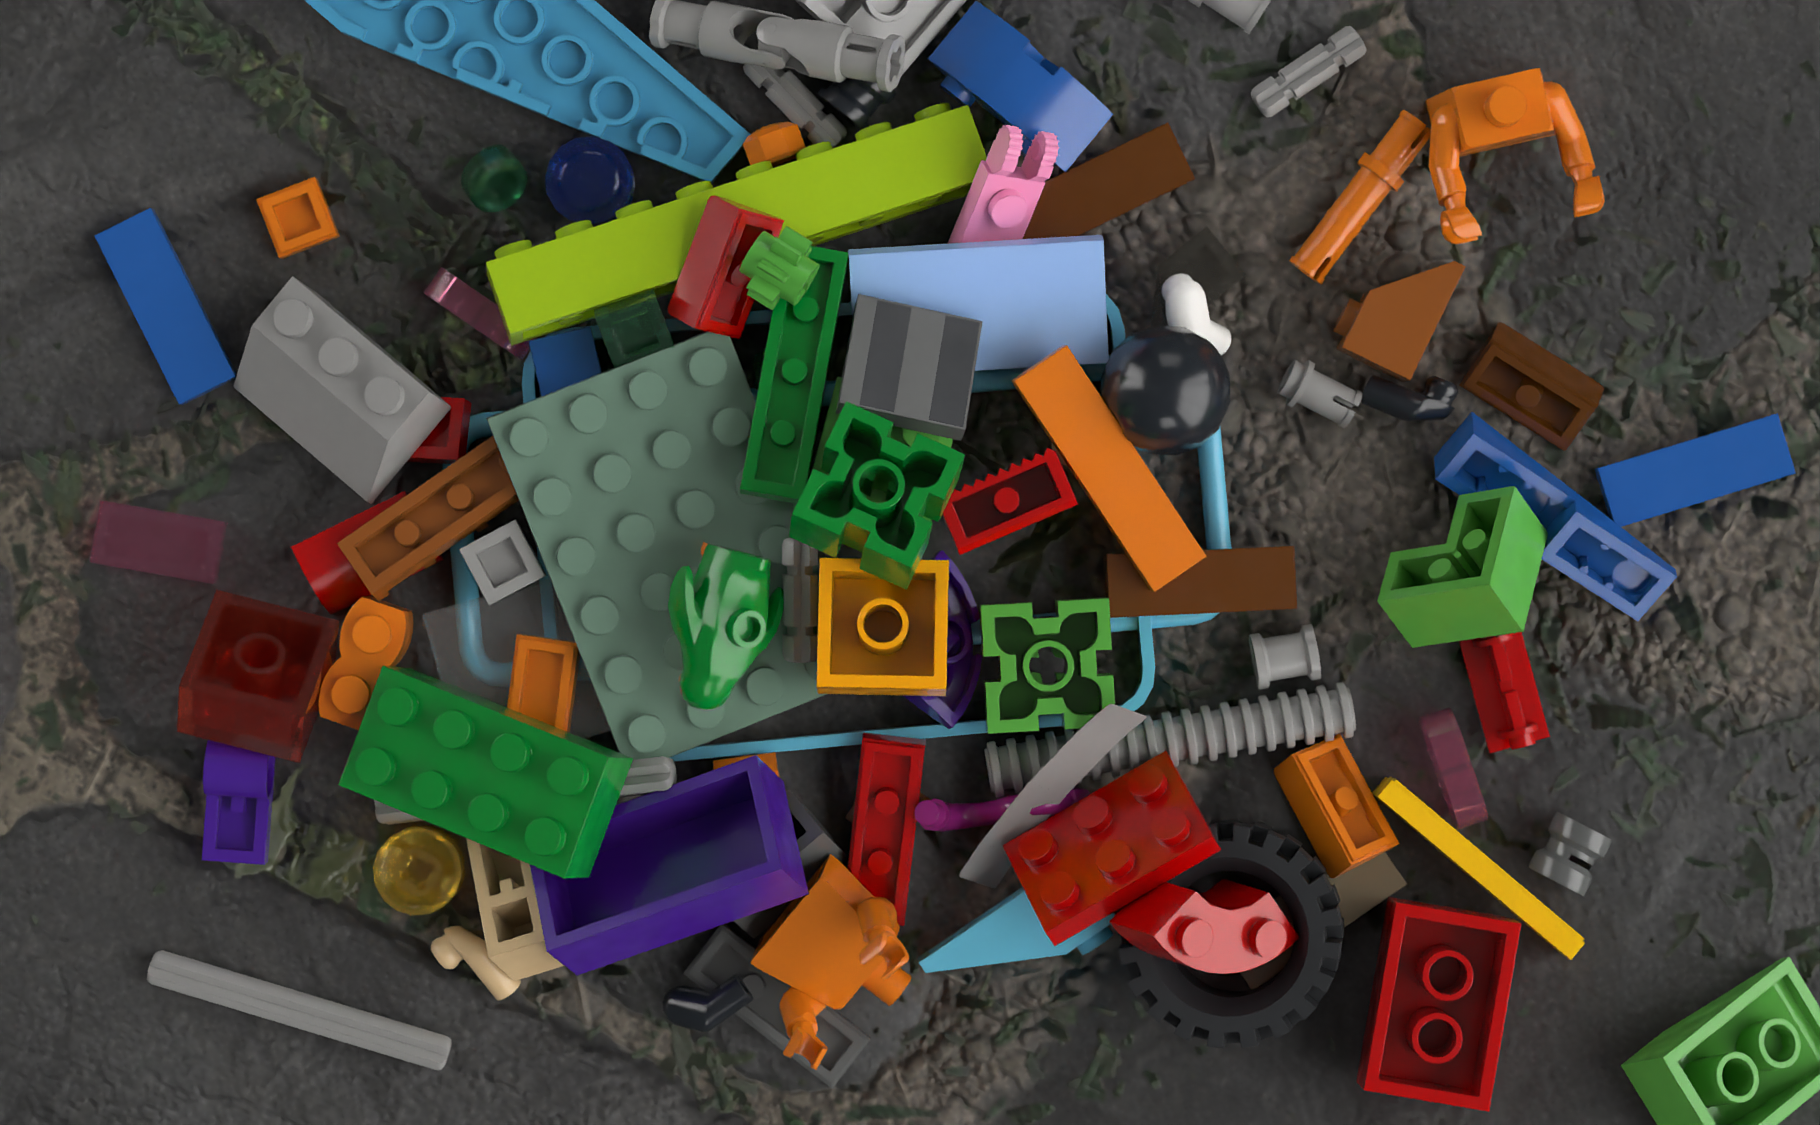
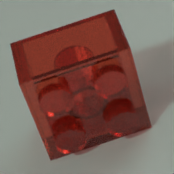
(256, 676)

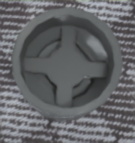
(1570, 853)

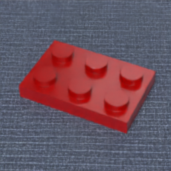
(1110, 848)

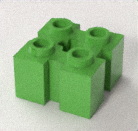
(1072, 634)

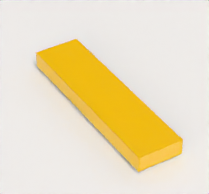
(1479, 867)

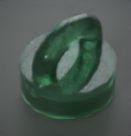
(494, 179)

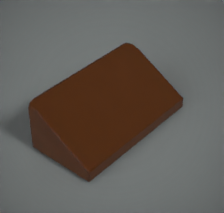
(1532, 386)

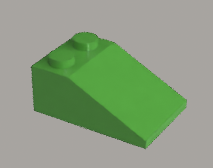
(1736, 1058)

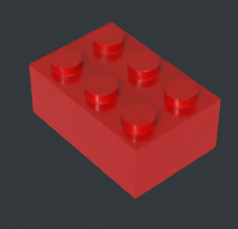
(1438, 1004)

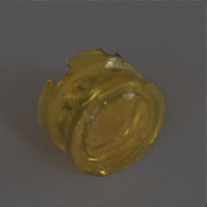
(419, 870)

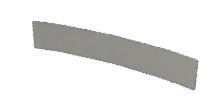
(1049, 786)

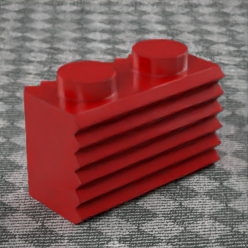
(1008, 501)

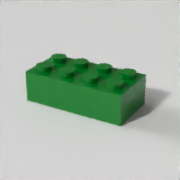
(485, 772)

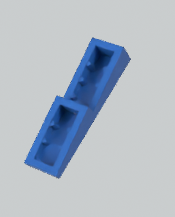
(1579, 537)

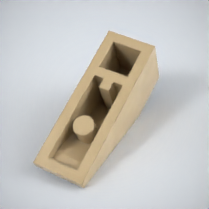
(509, 913)

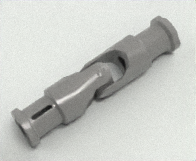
(808, 46)

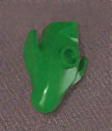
(722, 621)

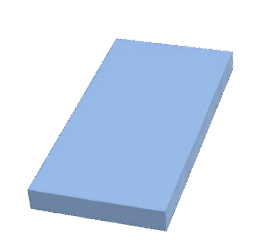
(1023, 290)

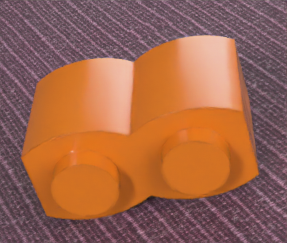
(370, 638)

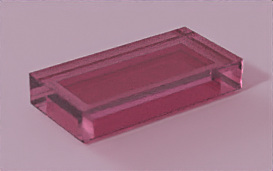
(158, 542)

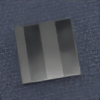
(910, 366)

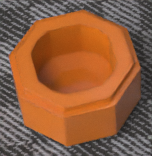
(774, 143)

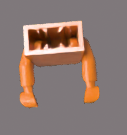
(1496, 116)
(828, 950)

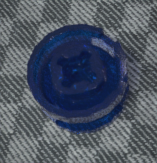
(589, 180)

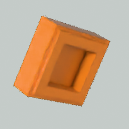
(298, 217)

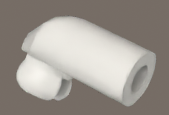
(1188, 308)

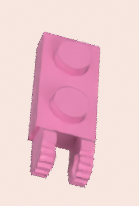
(1002, 193)

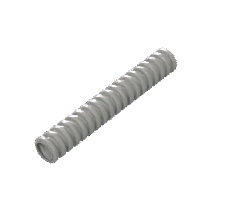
(1189, 735)

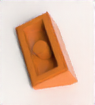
(1335, 806)

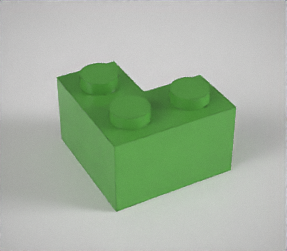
(1475, 581)

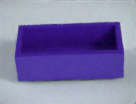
(676, 868)

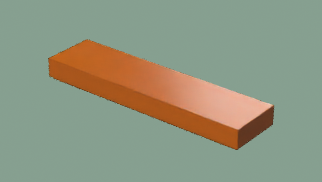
(1108, 468)

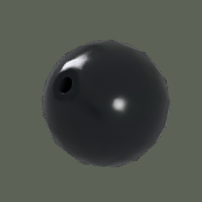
(1166, 389)

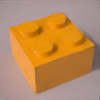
(879, 634)

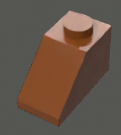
(1397, 320)

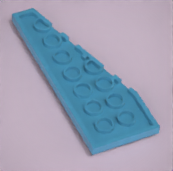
(559, 62)

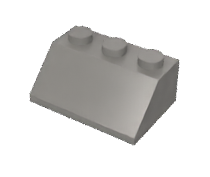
(335, 390)

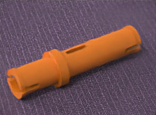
(1362, 196)

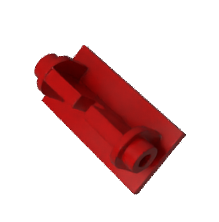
(1504, 691)

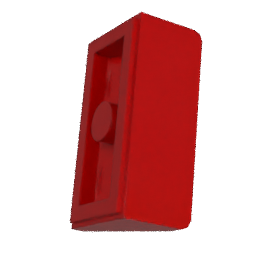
(710, 287)

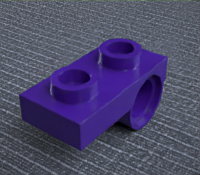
(237, 804)

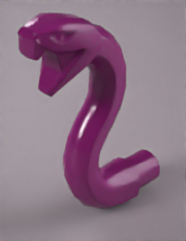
(947, 816)

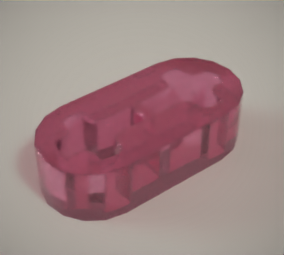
(472, 309)
(1453, 768)

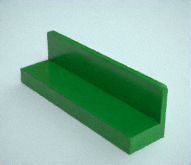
(794, 385)

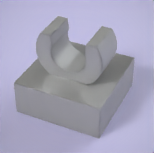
(502, 562)

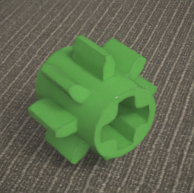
(779, 268)

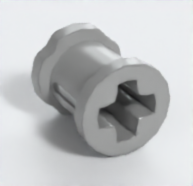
(1285, 656)

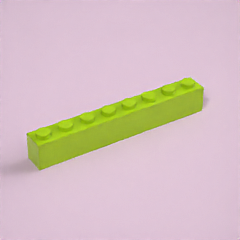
(818, 196)

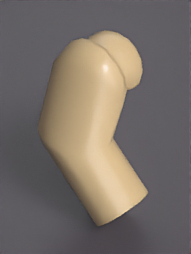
(462, 944)

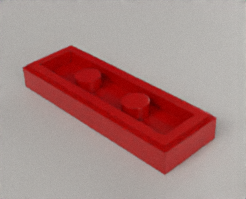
(886, 816)

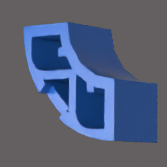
(1012, 81)

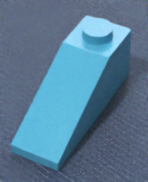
(1007, 934)

